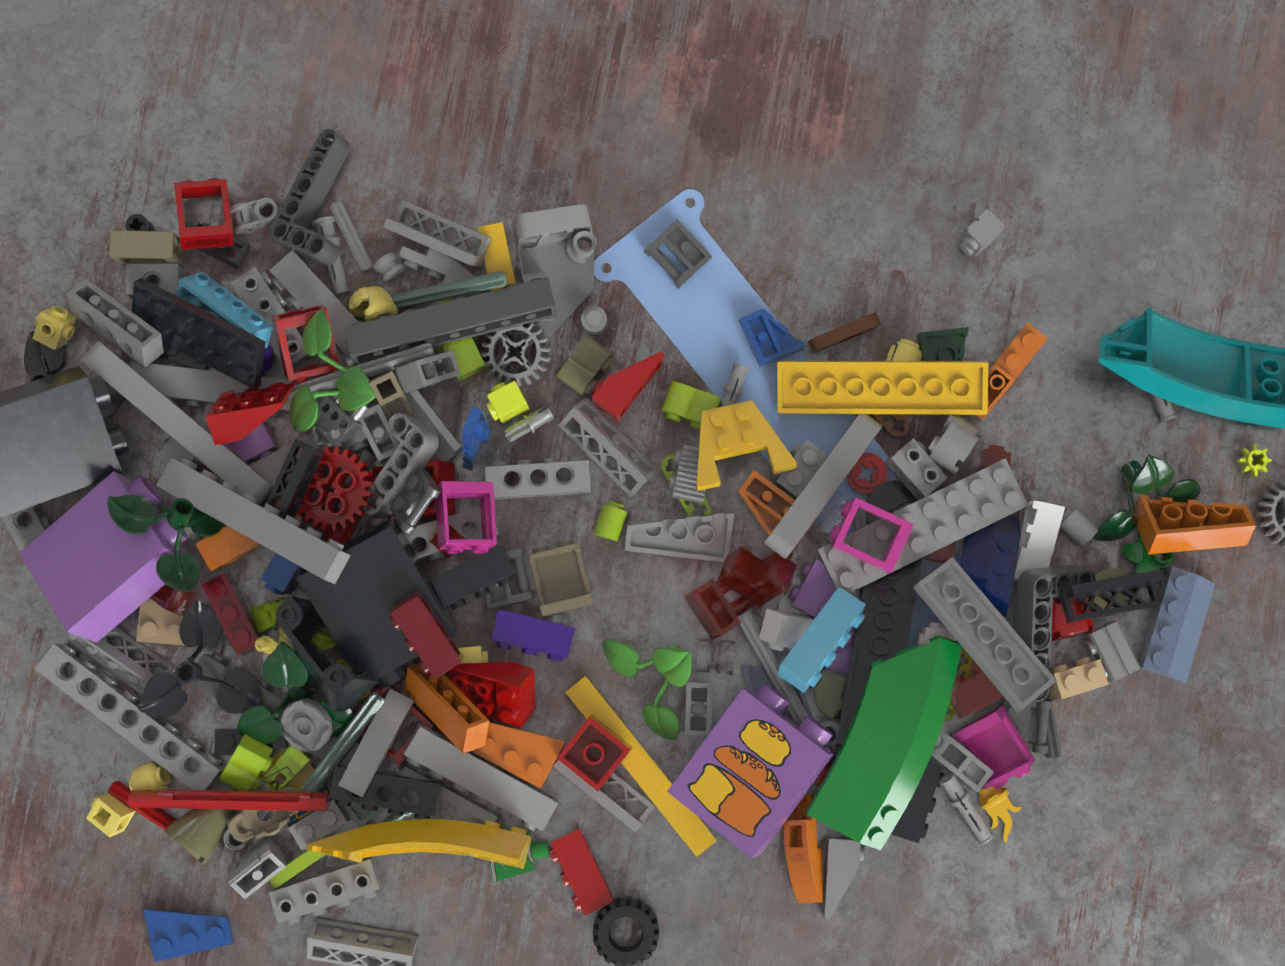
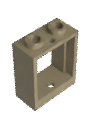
(145, 247)

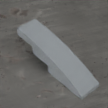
(376, 743)

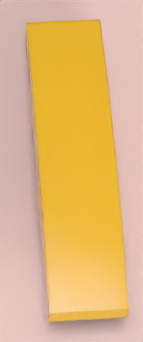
(498, 255)

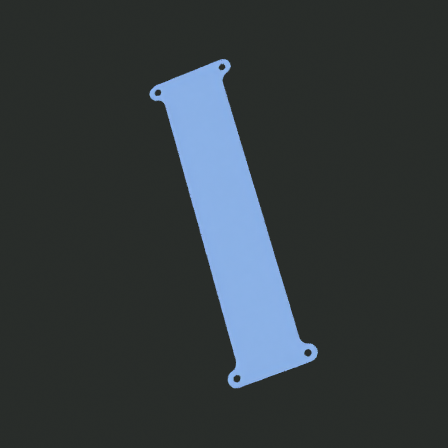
(706, 330)

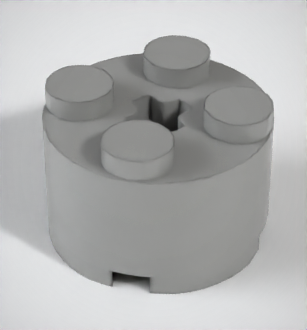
(955, 444)

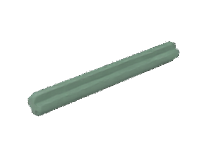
(450, 290)
(343, 743)

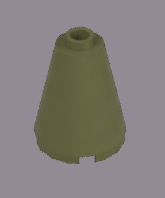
(200, 831)

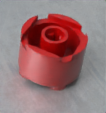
(1064, 630)

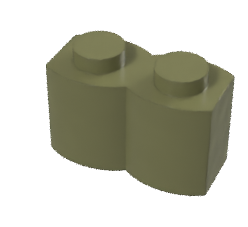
(585, 365)

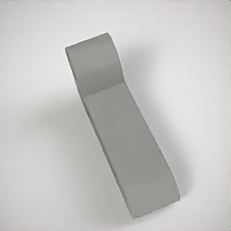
(396, 470)

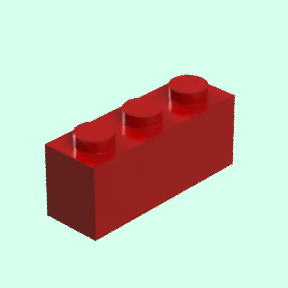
(581, 871)

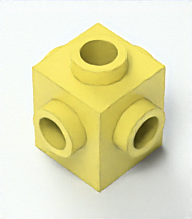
(54, 327)

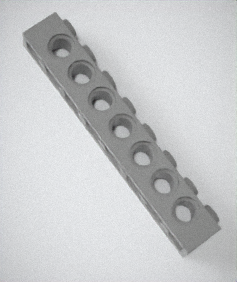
(53, 668)

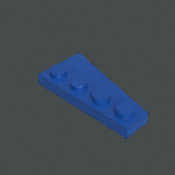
(474, 433)

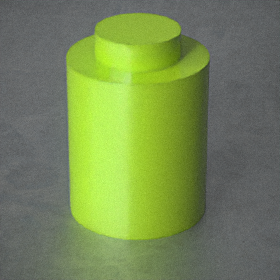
(610, 521)

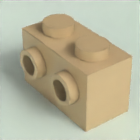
(1077, 679)

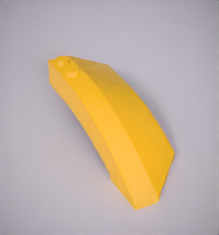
(429, 836)

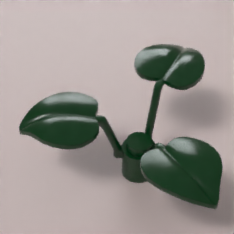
(1143, 479)
(135, 513)
(285, 669)

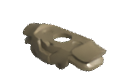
(248, 825)

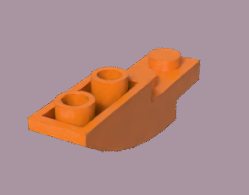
(1012, 362)
(802, 854)

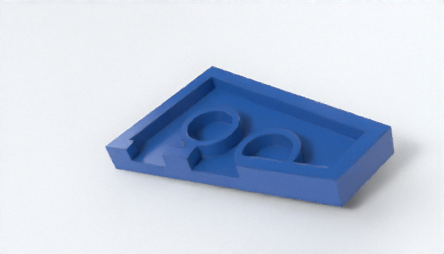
(181, 934)

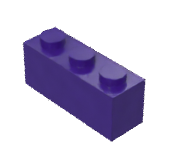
(532, 635)

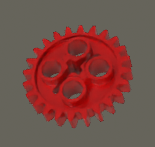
(352, 498)

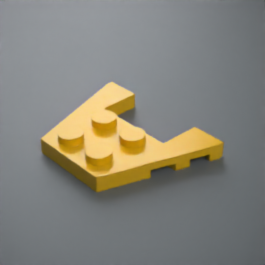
(735, 432)

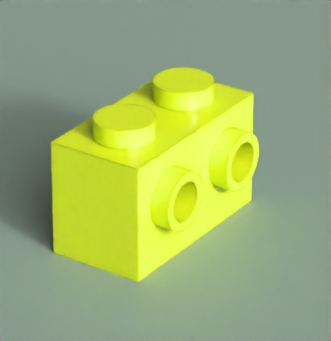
(506, 402)

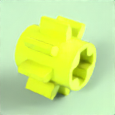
(1260, 462)

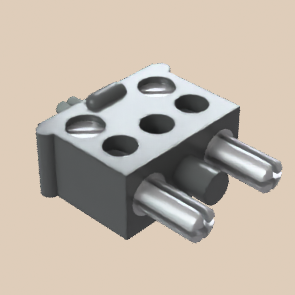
(336, 423)

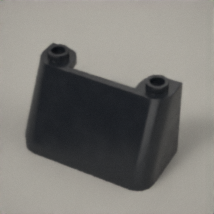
(332, 682)

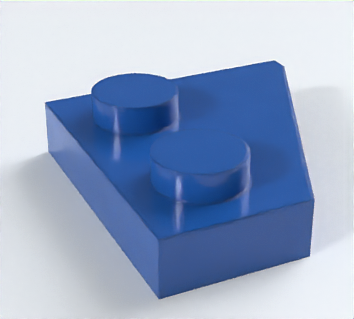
(768, 338)

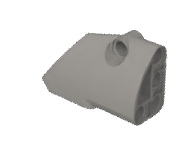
(549, 249)

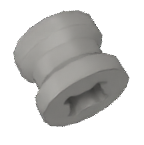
(389, 268)

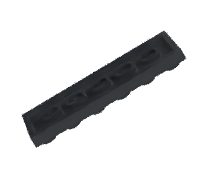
(200, 333)

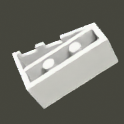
(1038, 534)

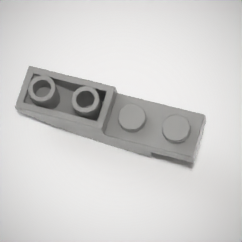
(437, 265)
(961, 762)

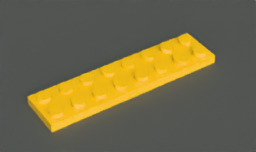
(882, 387)

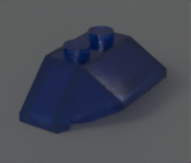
(991, 560)

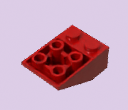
(240, 413)
(498, 689)

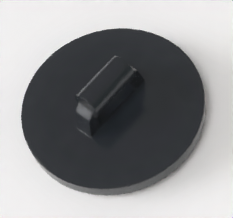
(890, 498)

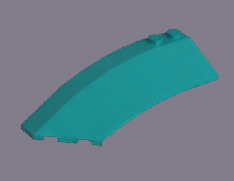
(1199, 368)

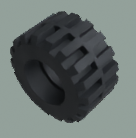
(626, 955)

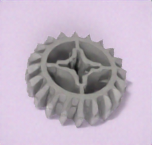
(506, 360)
(1274, 526)

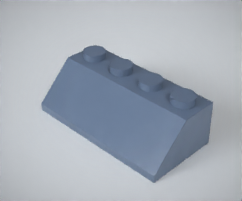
(1175, 624)

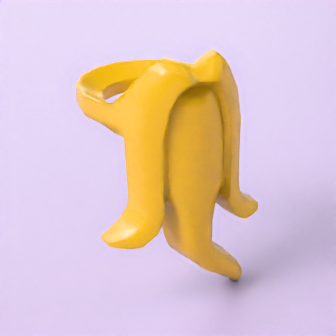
(996, 804)

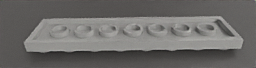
(936, 520)

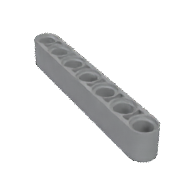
(823, 485)

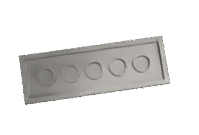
(985, 634)

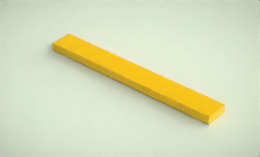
(644, 769)

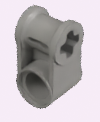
(251, 217)

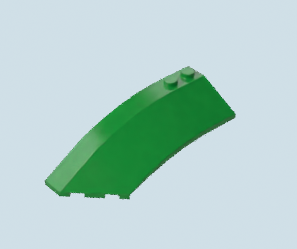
(888, 742)

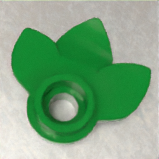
(1137, 554)

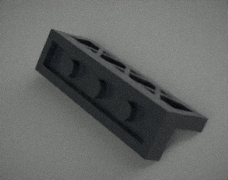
(299, 482)
(1111, 586)

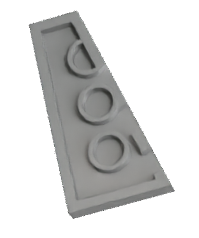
(690, 537)

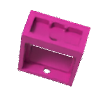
(466, 490)
(895, 546)

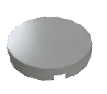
(306, 725)

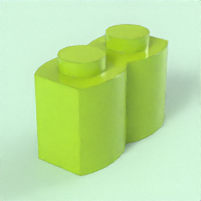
(688, 403)
(246, 763)

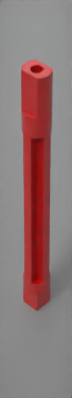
(229, 800)

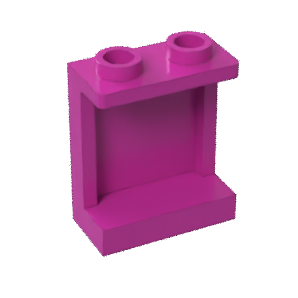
(997, 745)

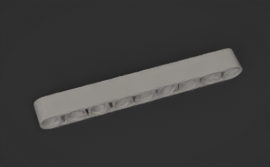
(175, 421)

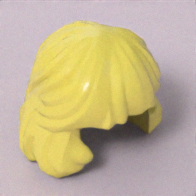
(371, 303)

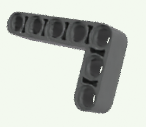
(305, 198)
(1035, 606)

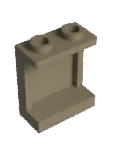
(560, 578)

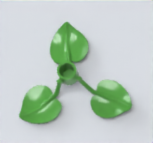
(352, 385)
(670, 662)

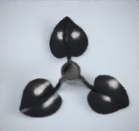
(41, 360)
(163, 690)

